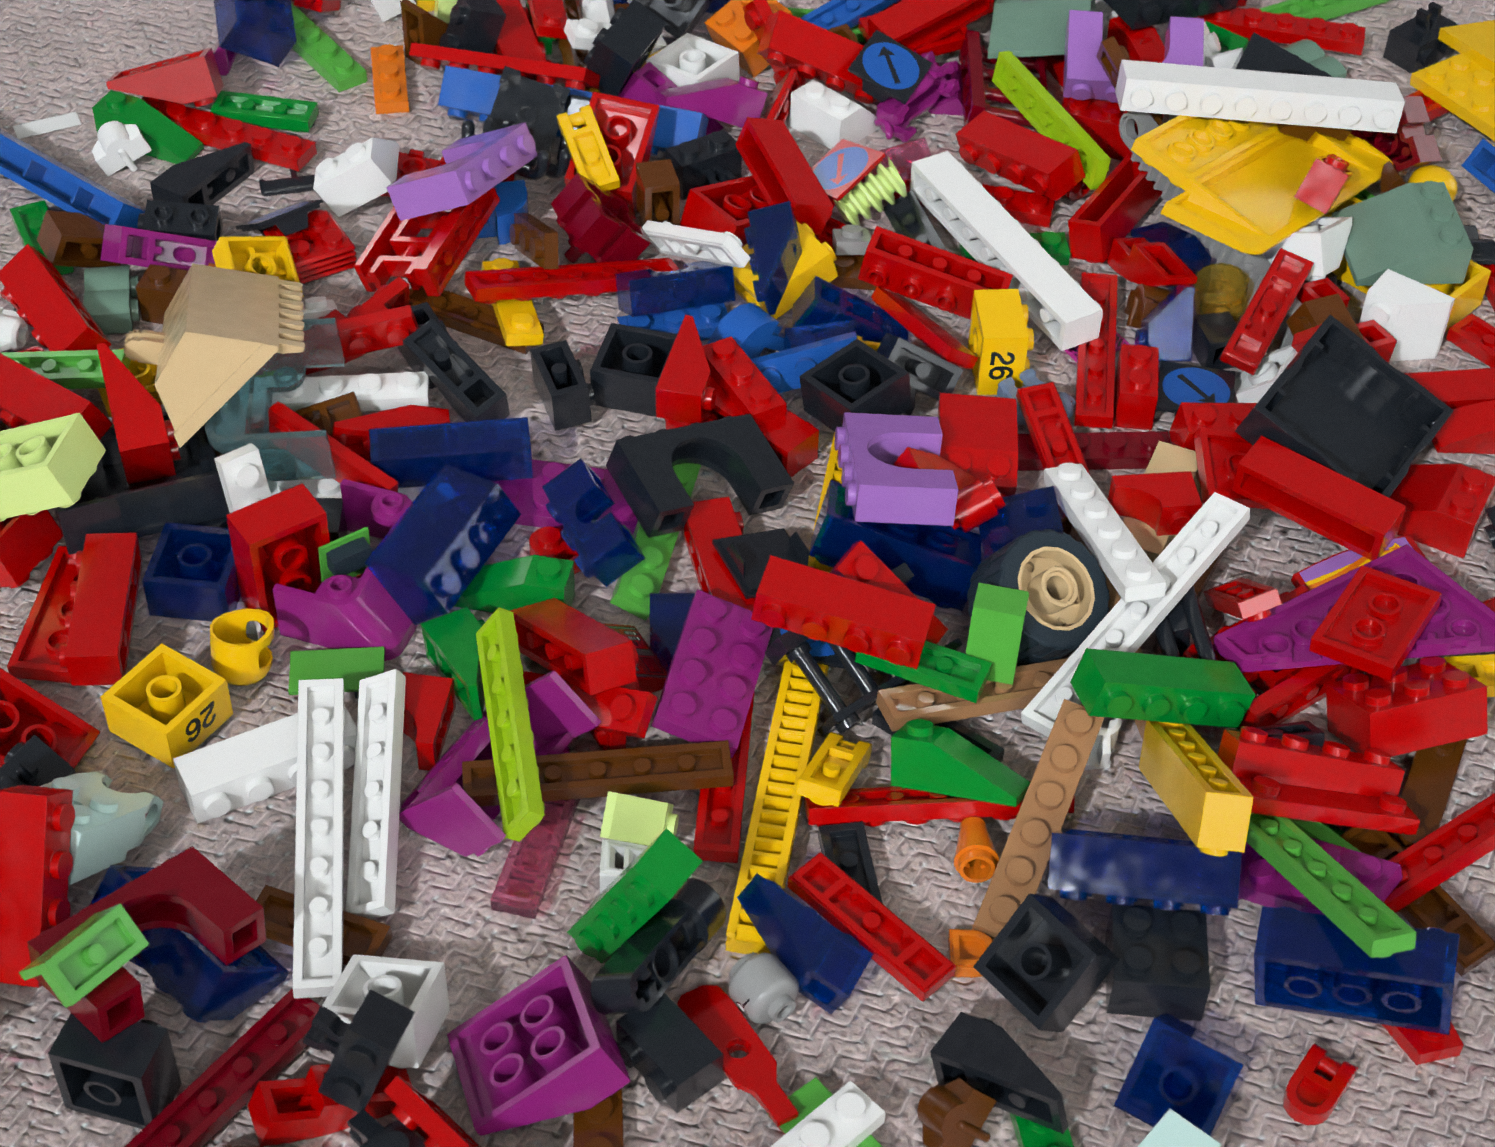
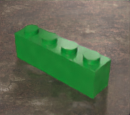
(1162, 688)
(634, 896)

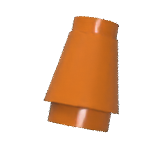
(975, 851)

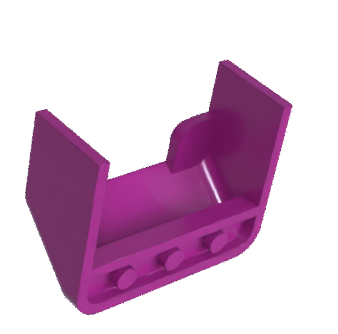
(348, 608)
(441, 807)

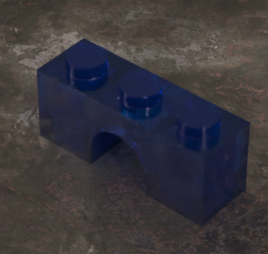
(658, 291)
(604, 545)

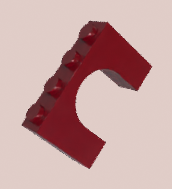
(179, 895)

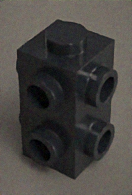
(182, 219)

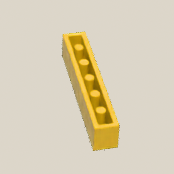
(1196, 787)

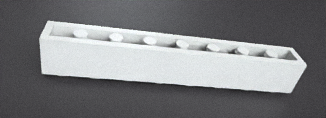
(1259, 96)
(1000, 241)

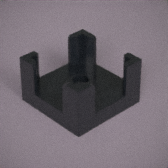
(528, 102)

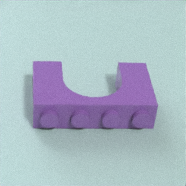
(1083, 72)
(470, 170)
(887, 492)

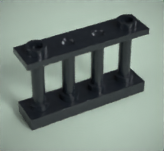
(798, 649)

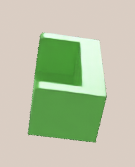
(997, 629)

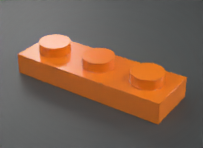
(389, 79)

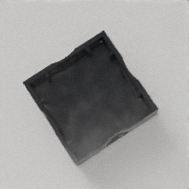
(1348, 410)
(143, 507)

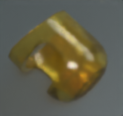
(1221, 289)

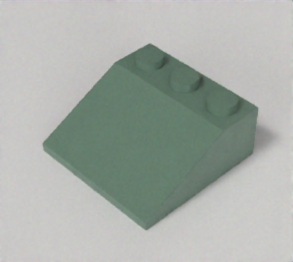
(1032, 26)
(1410, 233)

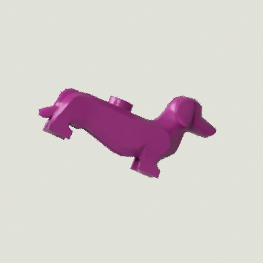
(895, 116)

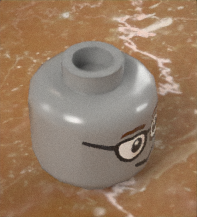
(763, 988)

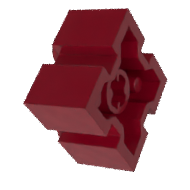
(1410, 145)
(598, 223)

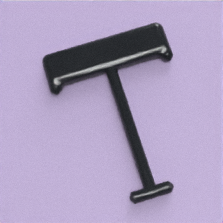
(287, 185)

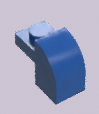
(513, 200)
(751, 329)

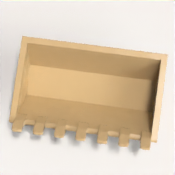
(216, 339)

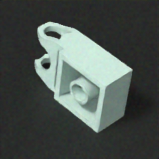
(105, 822)

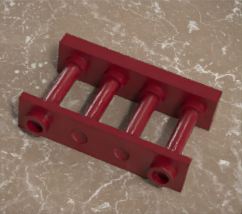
(974, 74)

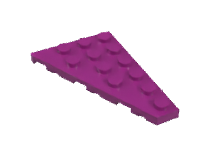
(1284, 637)

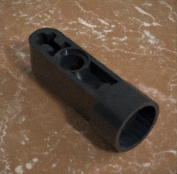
(659, 950)

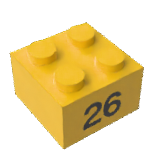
(999, 338)
(167, 705)

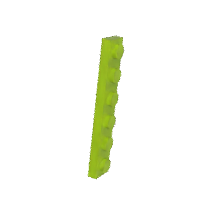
(1049, 116)
(509, 726)

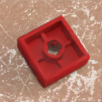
(320, 248)

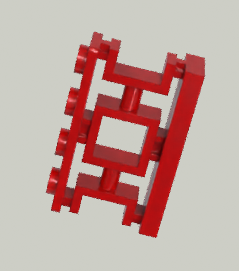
(424, 260)
(1286, 690)

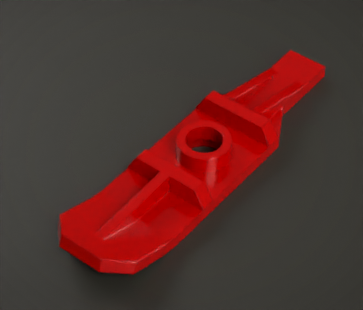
(730, 1032)

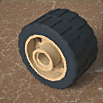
(1063, 586)

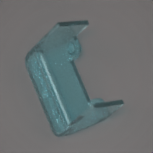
(246, 414)

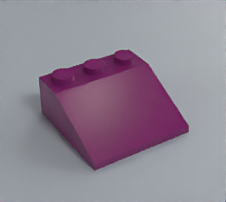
(537, 1052)

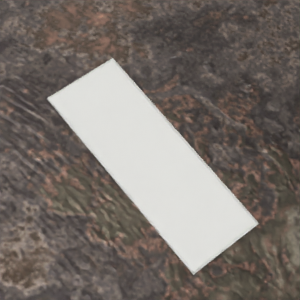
(46, 125)

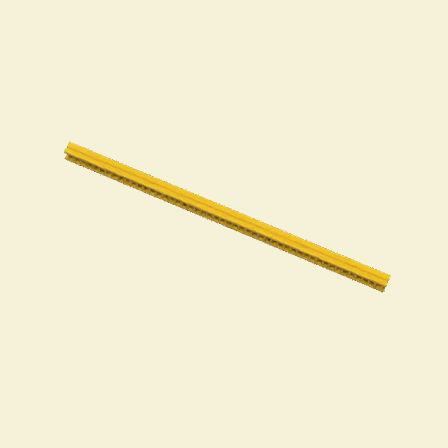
(786, 757)

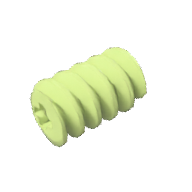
(872, 193)

